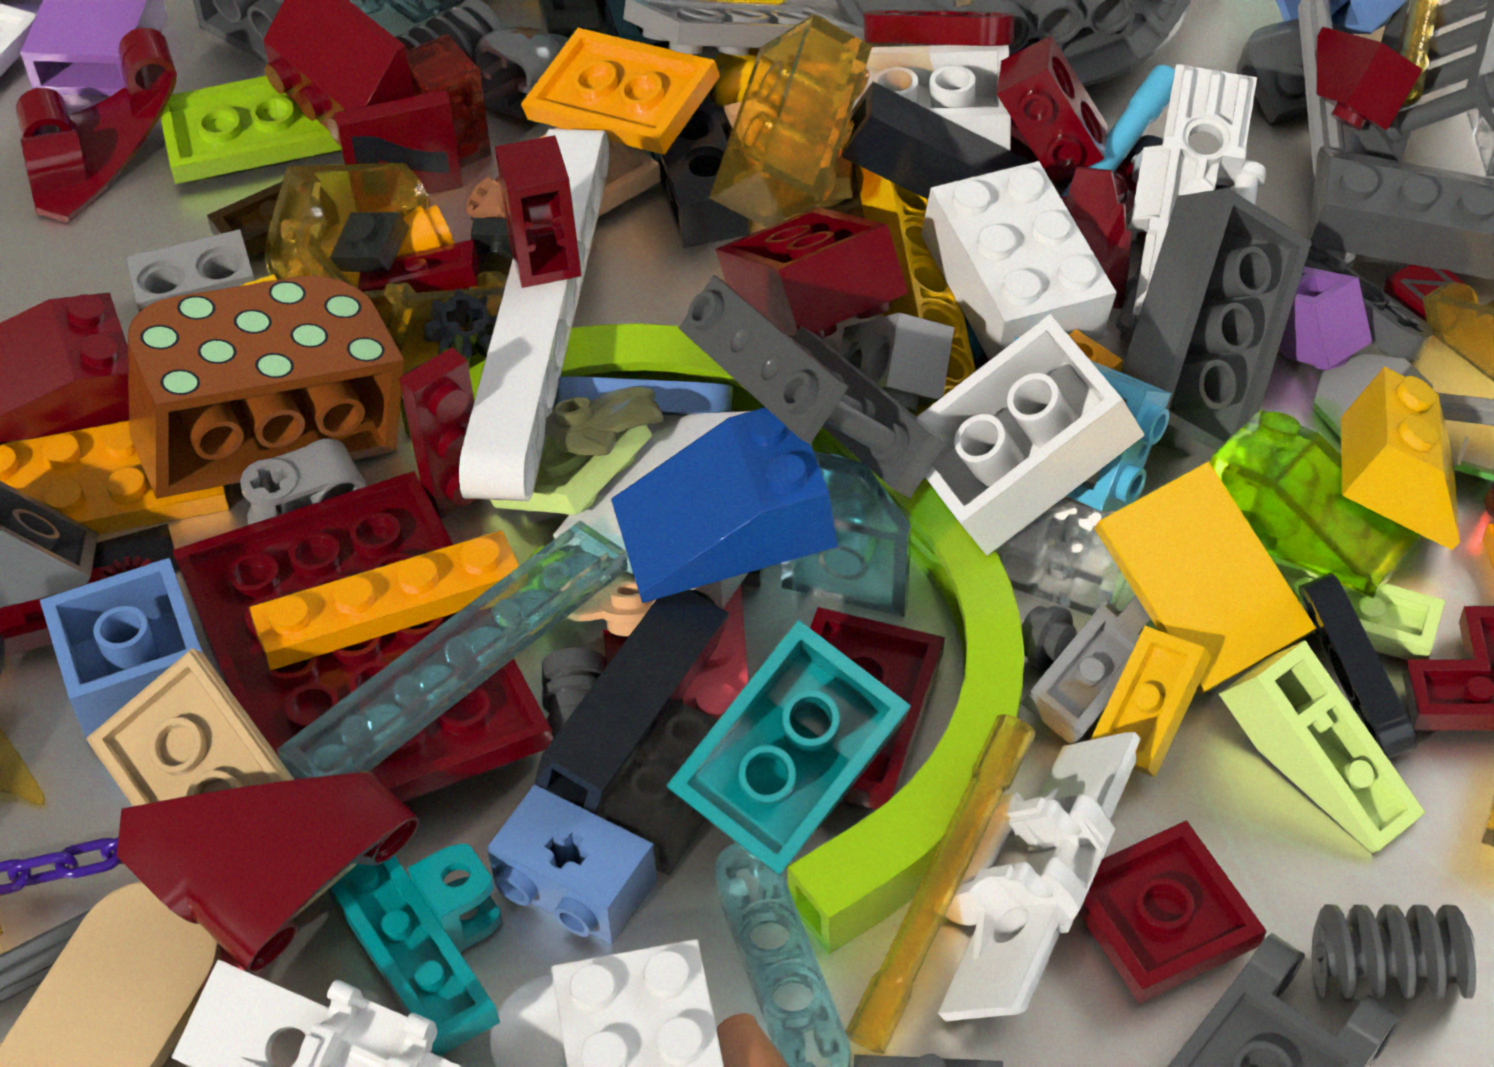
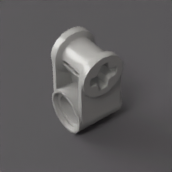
(299, 479)

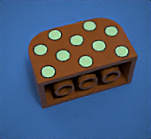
(257, 377)

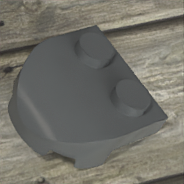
(1277, 62)

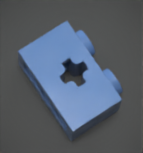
(572, 865)

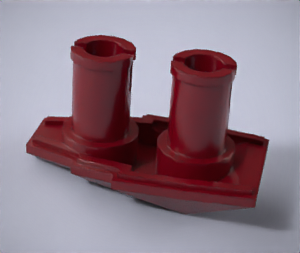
(1100, 213)

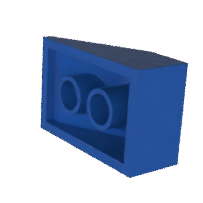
(725, 507)

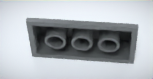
(1403, 212)
(1215, 316)

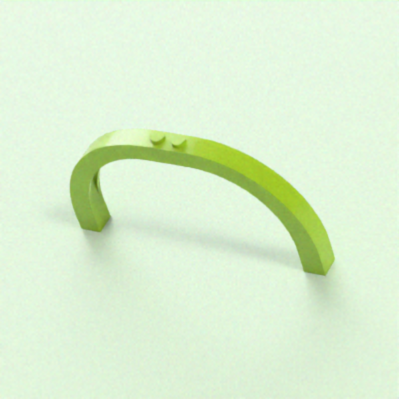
(883, 857)

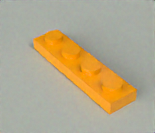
(380, 600)

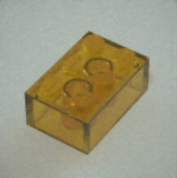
(792, 122)

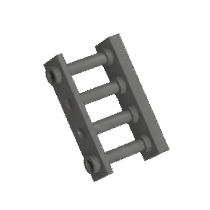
(1475, 67)
(812, 386)

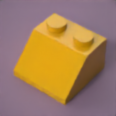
(1401, 457)

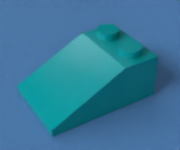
(789, 747)

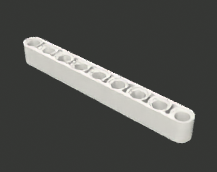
(530, 347)

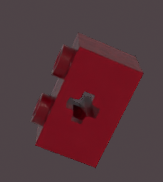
(538, 211)

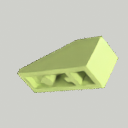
(1322, 745)

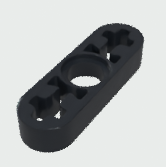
(1357, 665)

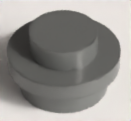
(1046, 635)

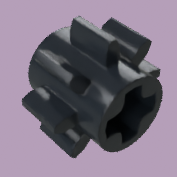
(461, 312)

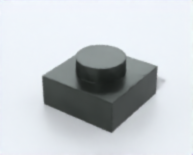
(568, 15)
(369, 242)
(492, 244)

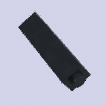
(917, 144)
(630, 698)

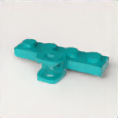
(417, 936)

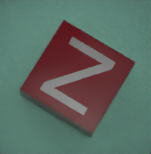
(1415, 282)

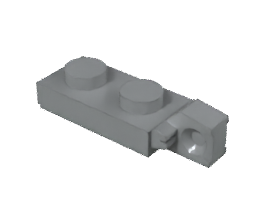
(1087, 671)

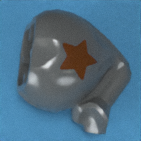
(512, 63)

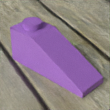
(1326, 320)

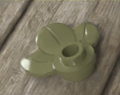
(591, 426)

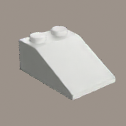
(948, 80)

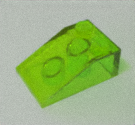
(1293, 500)

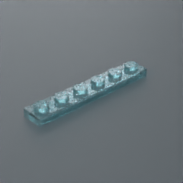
(456, 657)

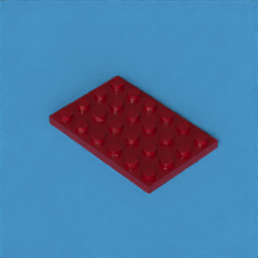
(323, 545)

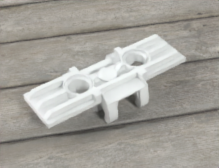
(1198, 103)
(1067, 840)
(244, 1015)

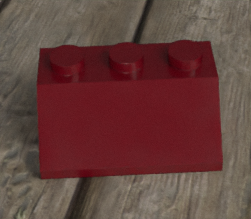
(334, 59)

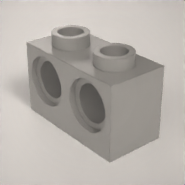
(189, 268)
(901, 356)

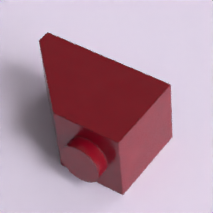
(1362, 78)

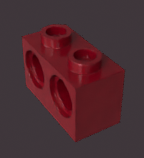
(1052, 109)

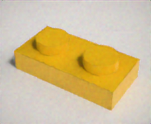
(1154, 695)

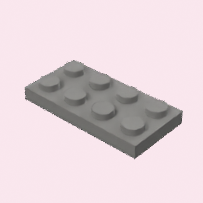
(728, 25)

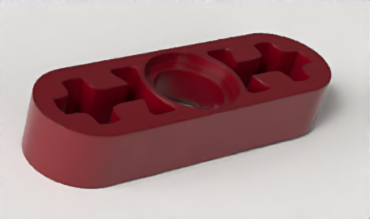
(939, 27)

